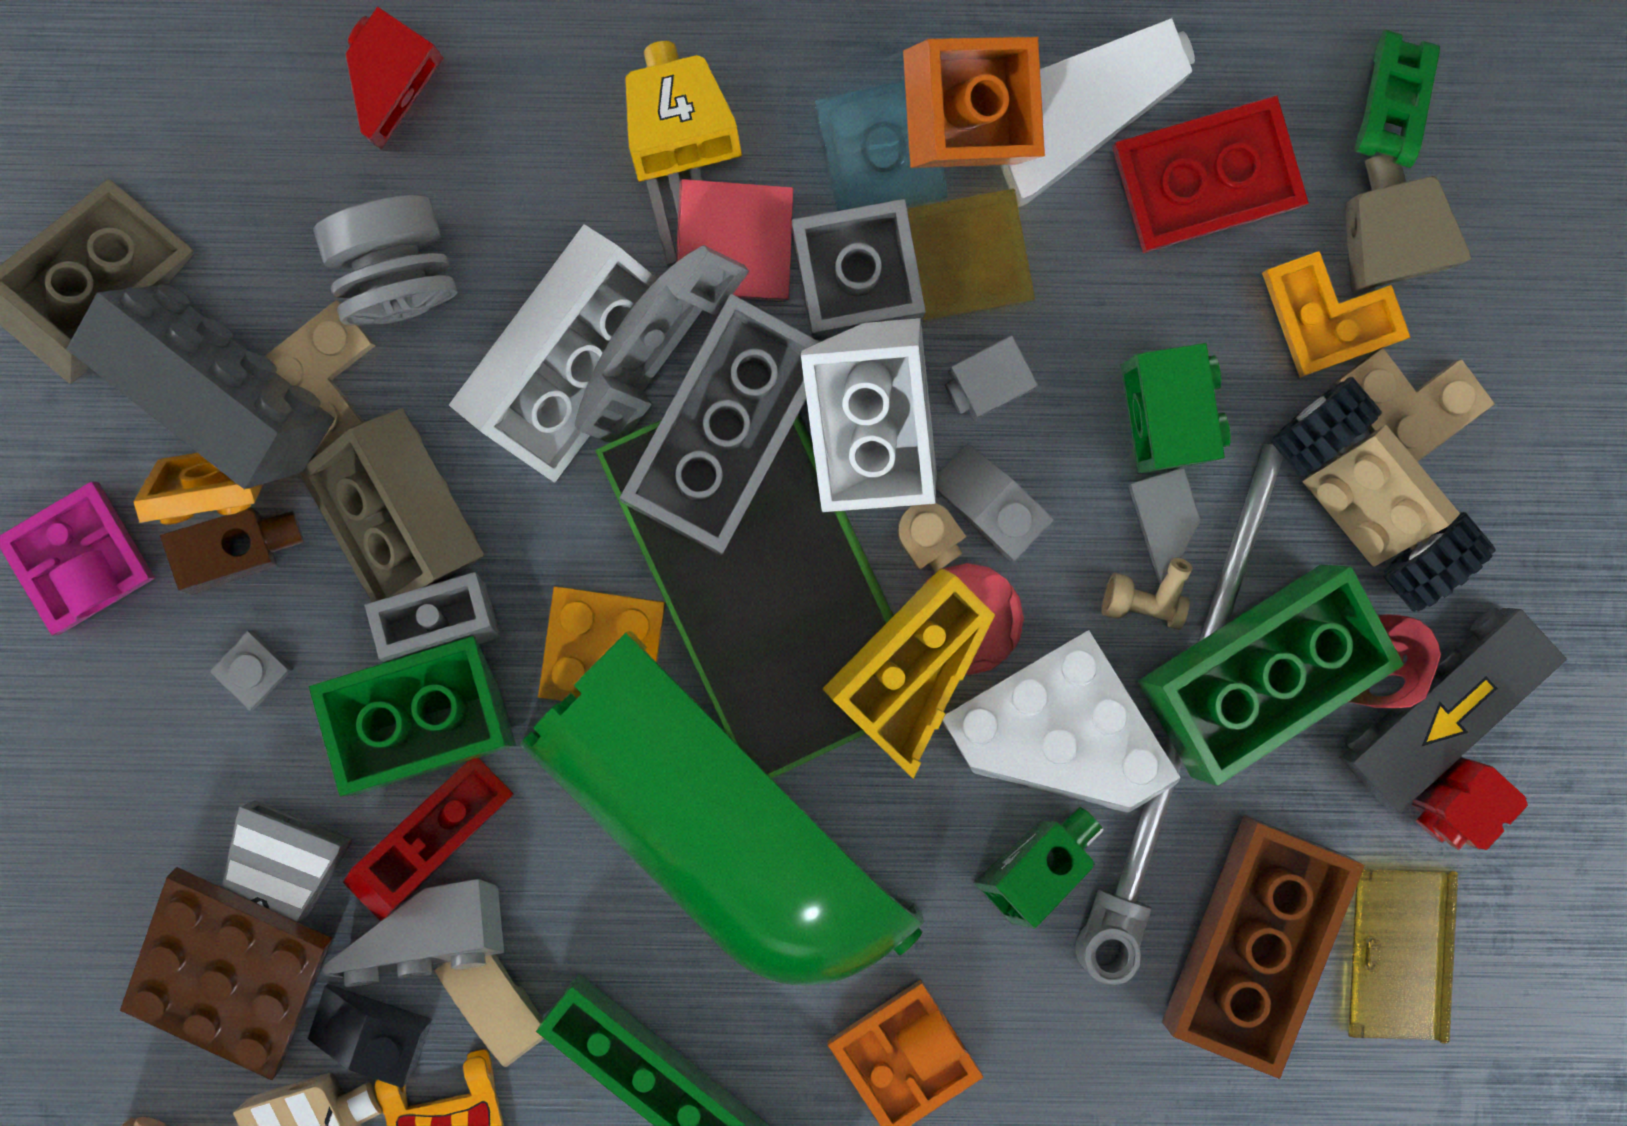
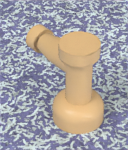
(1167, 604)

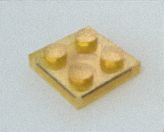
(970, 255)

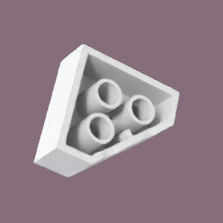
(1065, 731)

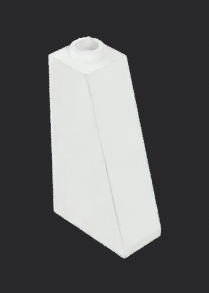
(1099, 96)

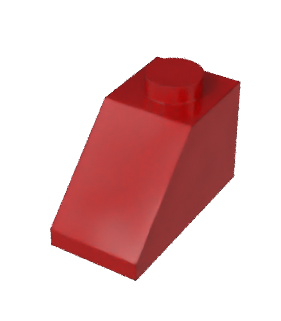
(387, 72)

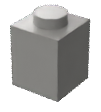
(990, 379)

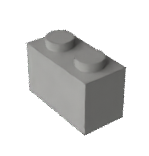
(432, 617)

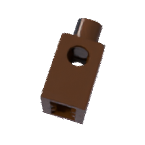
(203, 552)

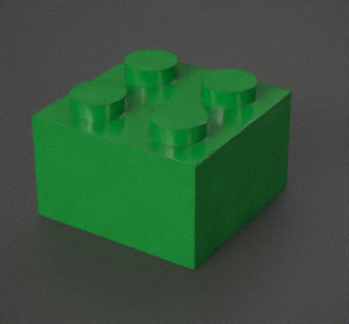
(1174, 408)

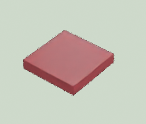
(743, 224)

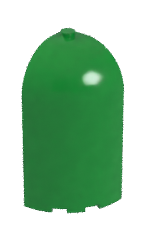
(714, 826)

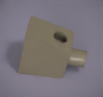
(1400, 228)

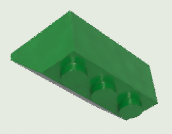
(411, 716)

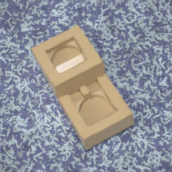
(494, 1007)

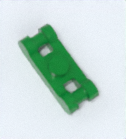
(1398, 96)

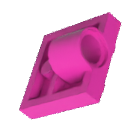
(75, 558)

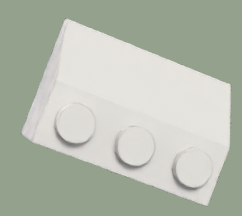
(871, 417)

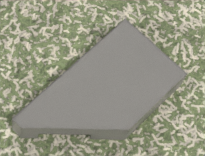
(1165, 516)

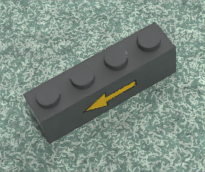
(1465, 700)

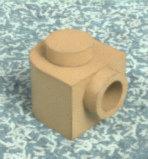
(929, 535)

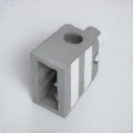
(281, 859)

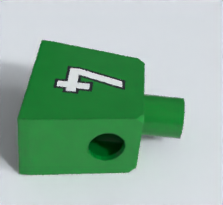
(1024, 884)

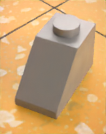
(992, 502)

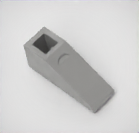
(434, 927)

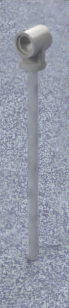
(1119, 913)

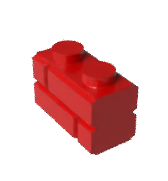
(1469, 805)

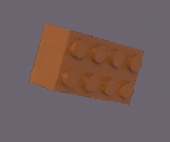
(1262, 946)

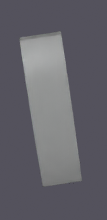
(647, 337)

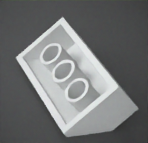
(540, 365)

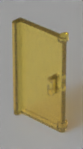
(1408, 958)

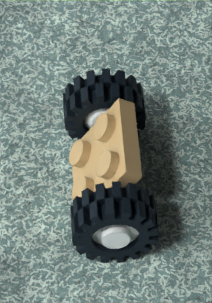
(1382, 496)

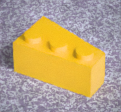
(912, 667)

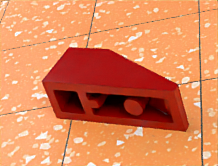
(427, 838)

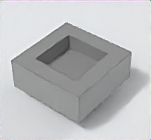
(251, 670)

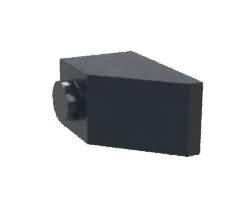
(369, 1035)

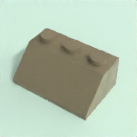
(390, 508)

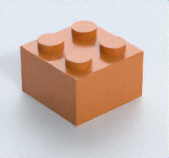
(973, 101)

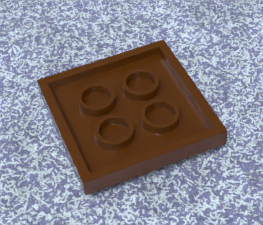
(224, 973)

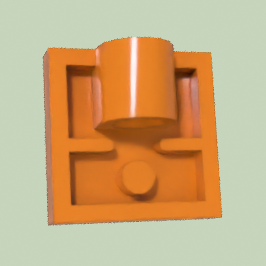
(905, 1058)

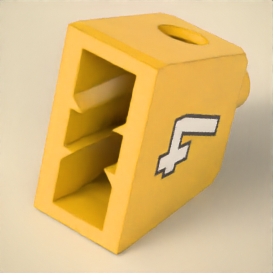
(677, 115)

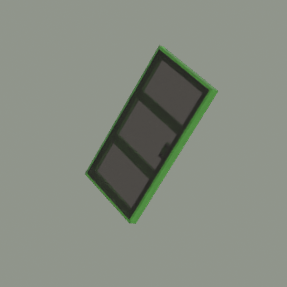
(772, 610)

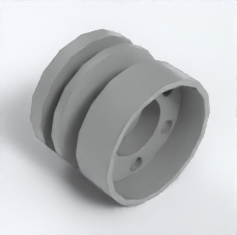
(383, 250)

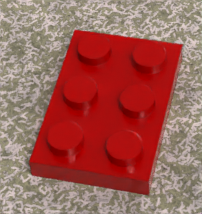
(1210, 174)

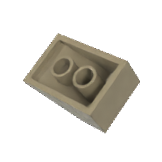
(90, 249)

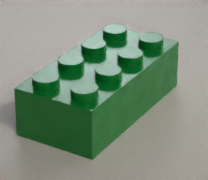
(1271, 673)

